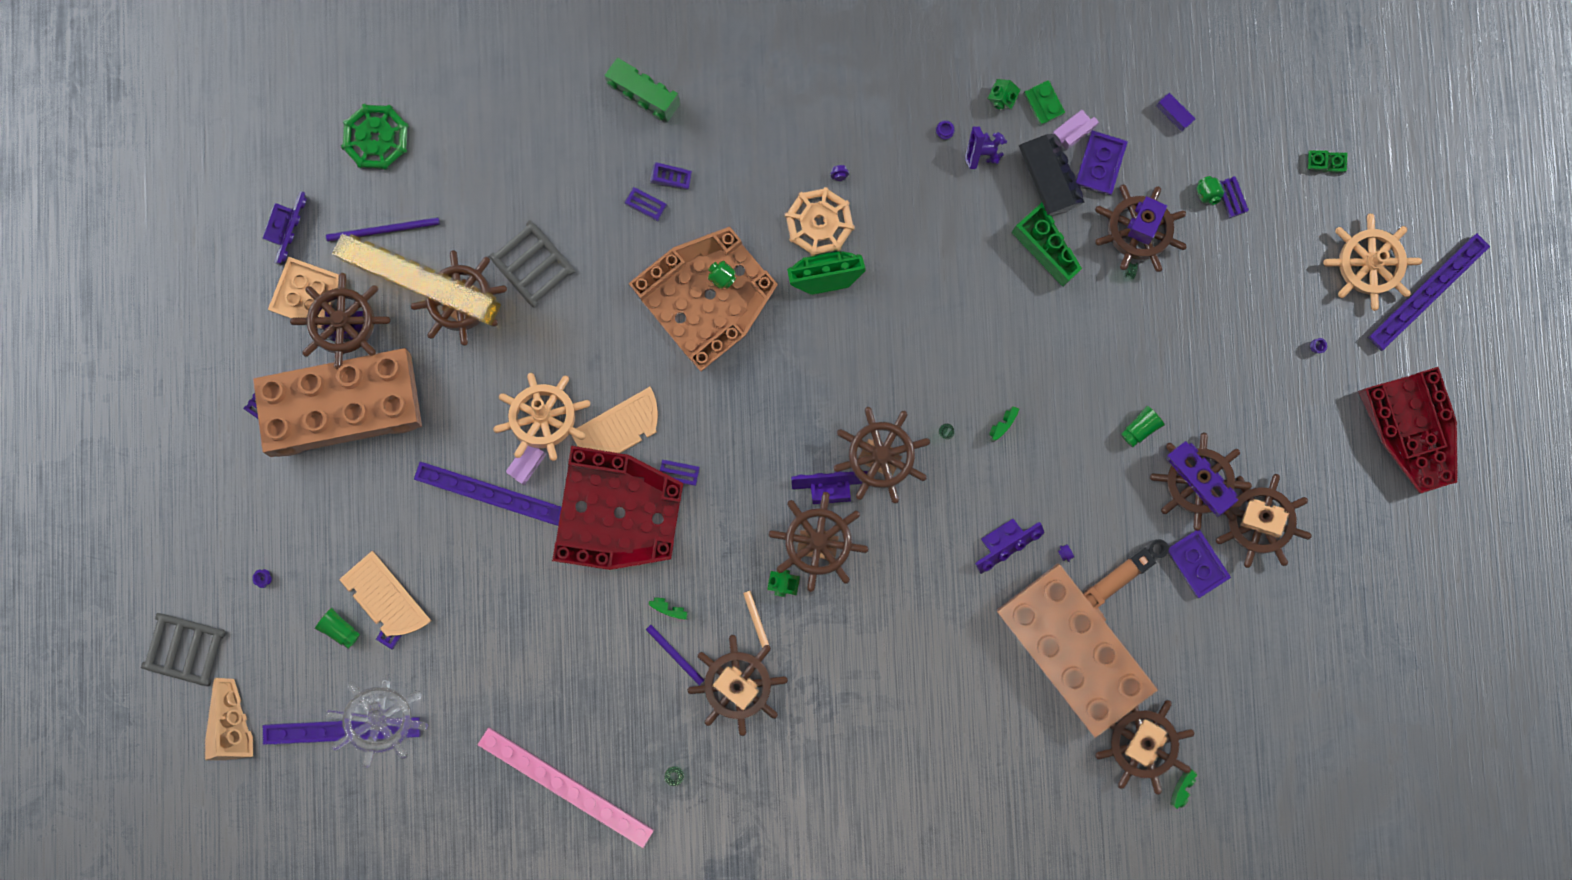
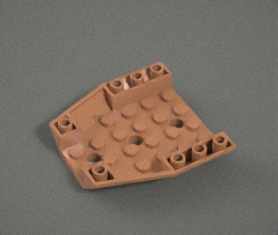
(679, 285)

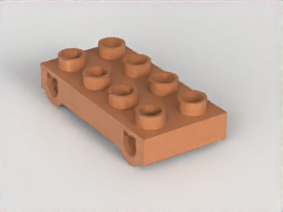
(335, 405)
(1076, 650)

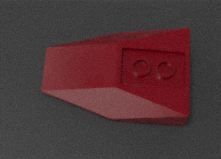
(1416, 427)

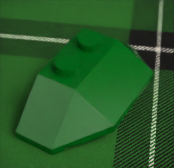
(826, 272)

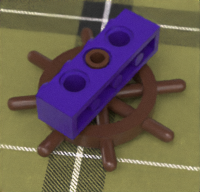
(1201, 480)

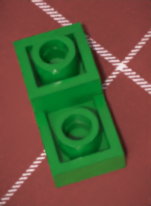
(1327, 162)
(1001, 428)
(660, 605)
(1180, 795)

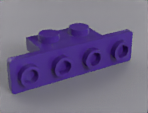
(281, 224)
(836, 484)
(1005, 542)

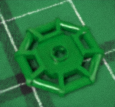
(367, 128)

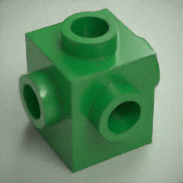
(1004, 94)
(783, 583)

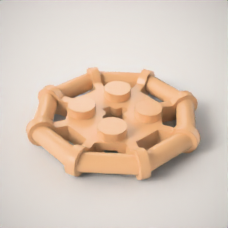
(830, 220)

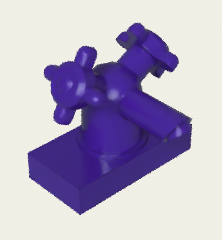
(981, 144)

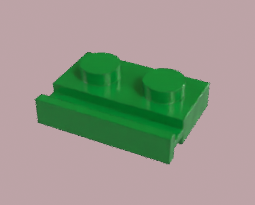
(1044, 102)

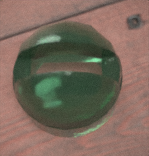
(944, 428)

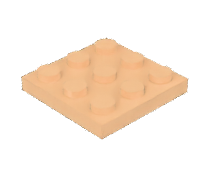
(290, 294)

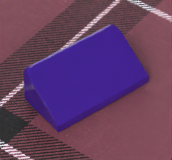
(1175, 112)

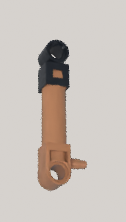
(1135, 565)

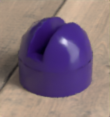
(1320, 347)

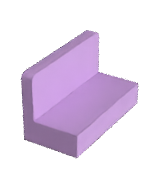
(1075, 129)
(524, 467)

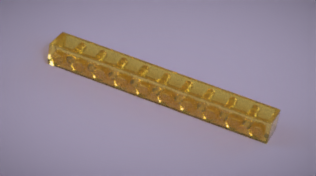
(417, 279)

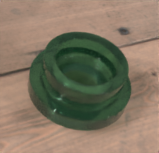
(669, 780)

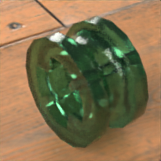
(1131, 270)

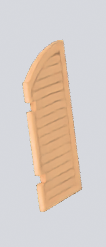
(622, 424)
(384, 597)

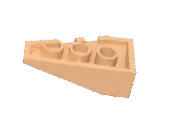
(226, 728)

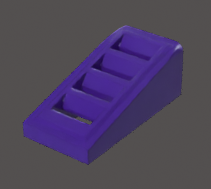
(670, 183)

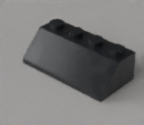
(1052, 174)

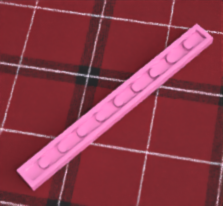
(565, 787)

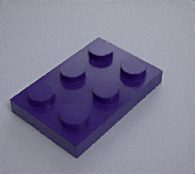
(1101, 163)
(1198, 563)

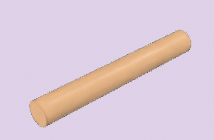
(756, 619)

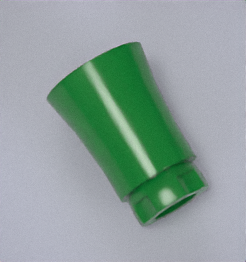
(1143, 426)
(337, 629)

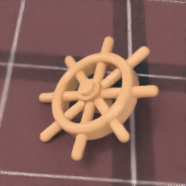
(1373, 261)
(541, 416)

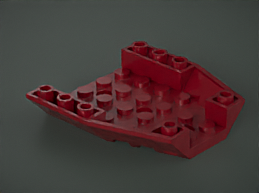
(609, 482)

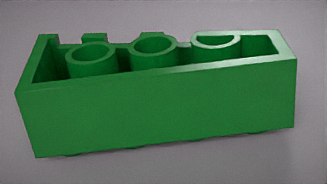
(642, 90)
(1047, 245)

